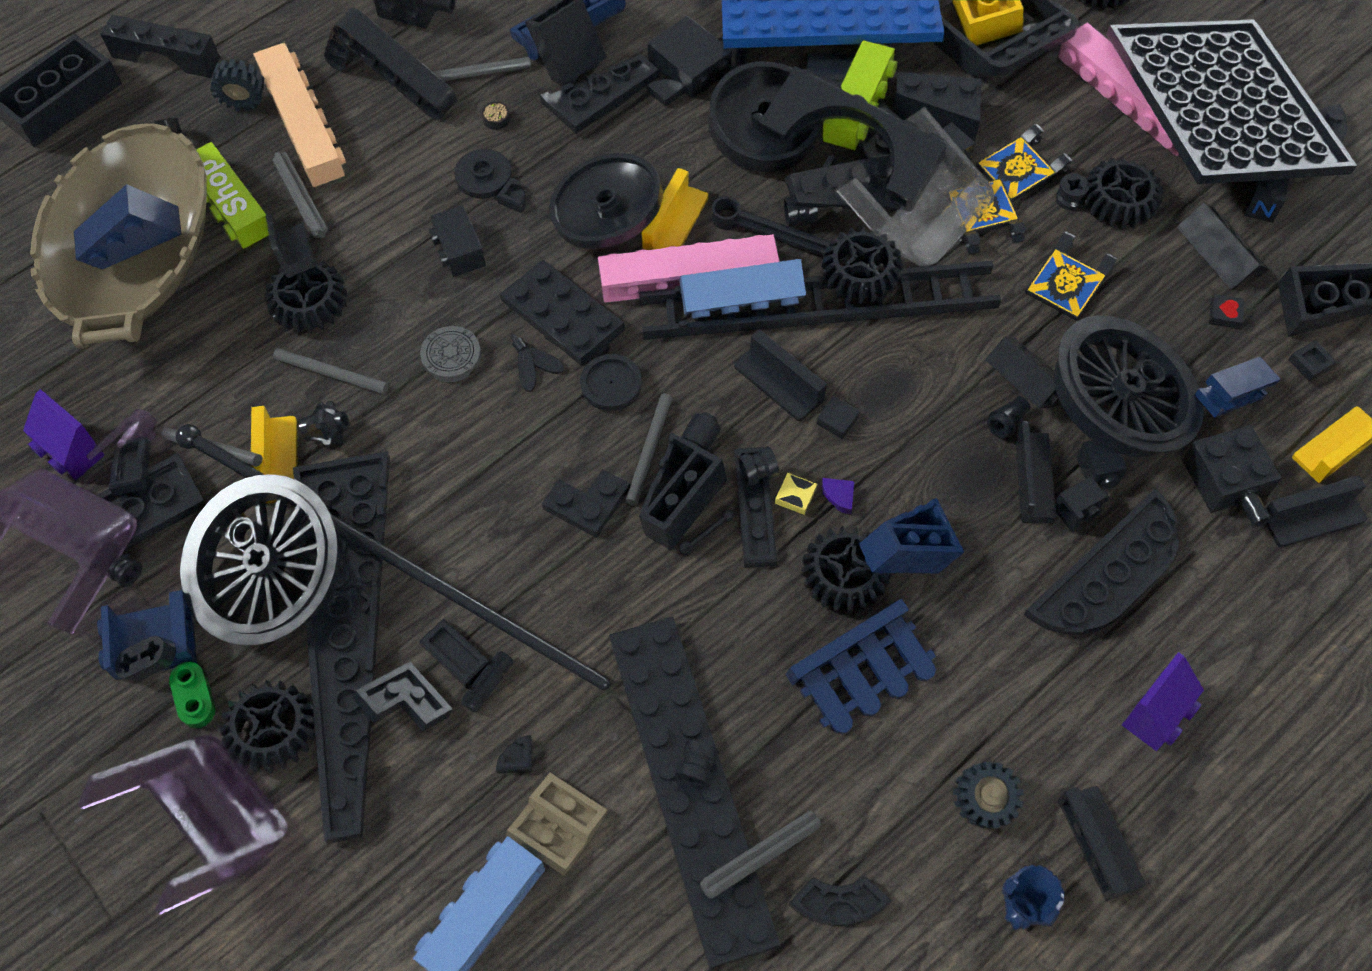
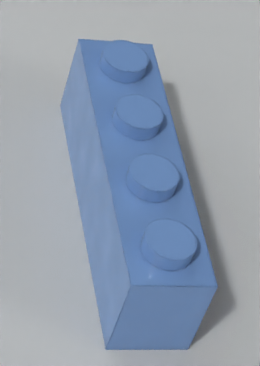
(742, 287)
(481, 910)

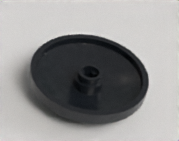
(606, 200)

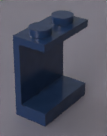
(168, 621)

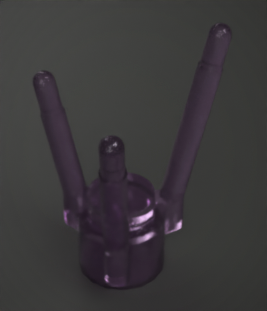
(136, 426)

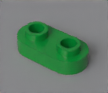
(192, 692)

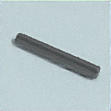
(300, 195)
(760, 854)

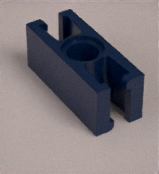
(1237, 386)

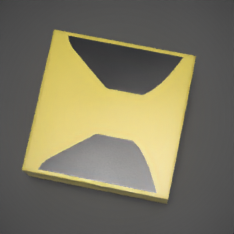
(795, 493)

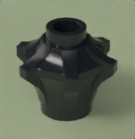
(325, 424)

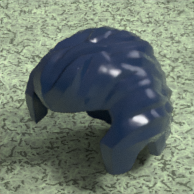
(1032, 897)

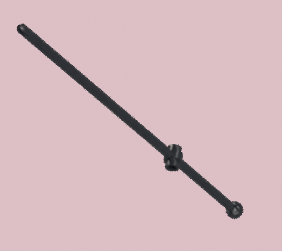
(190, 437)

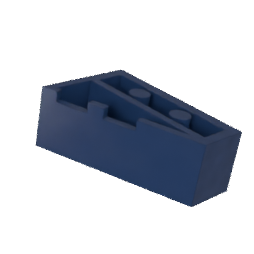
(125, 227)
(913, 542)

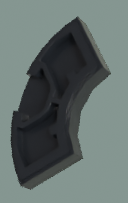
(839, 905)

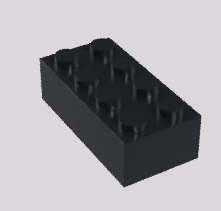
(56, 89)

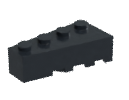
(1324, 295)

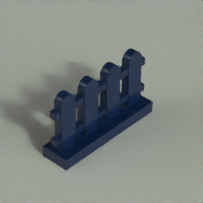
(850, 676)

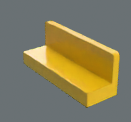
(676, 215)
(275, 441)
(1336, 445)

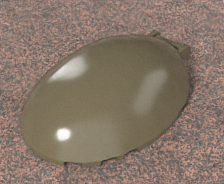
(119, 298)

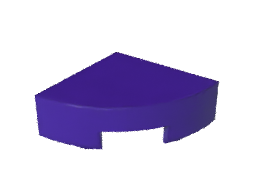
(839, 493)

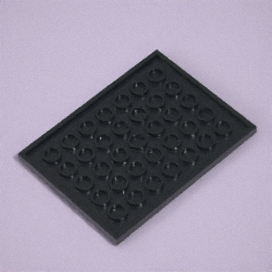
(1229, 101)

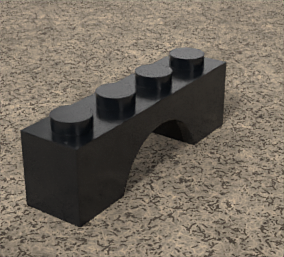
(188, 49)

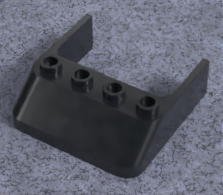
(1051, 28)

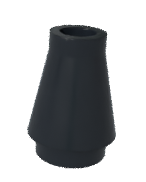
(1006, 419)

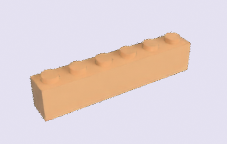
(299, 114)

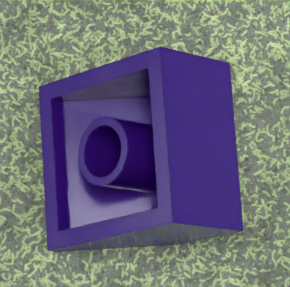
(59, 437)
(1166, 704)

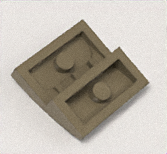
(557, 823)

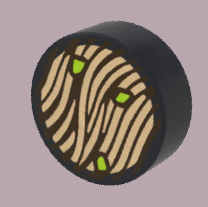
(495, 115)

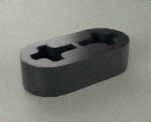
(144, 652)

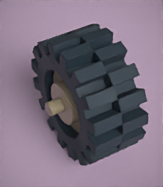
(237, 85)
(988, 795)

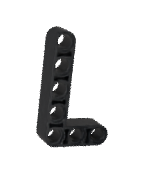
(361, 37)

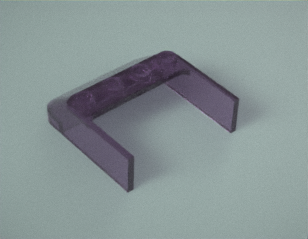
(73, 524)
(210, 804)

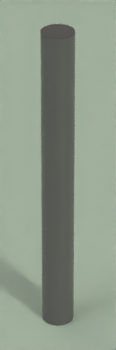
(483, 69)
(330, 371)
(649, 450)
(246, 456)

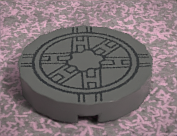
(450, 353)

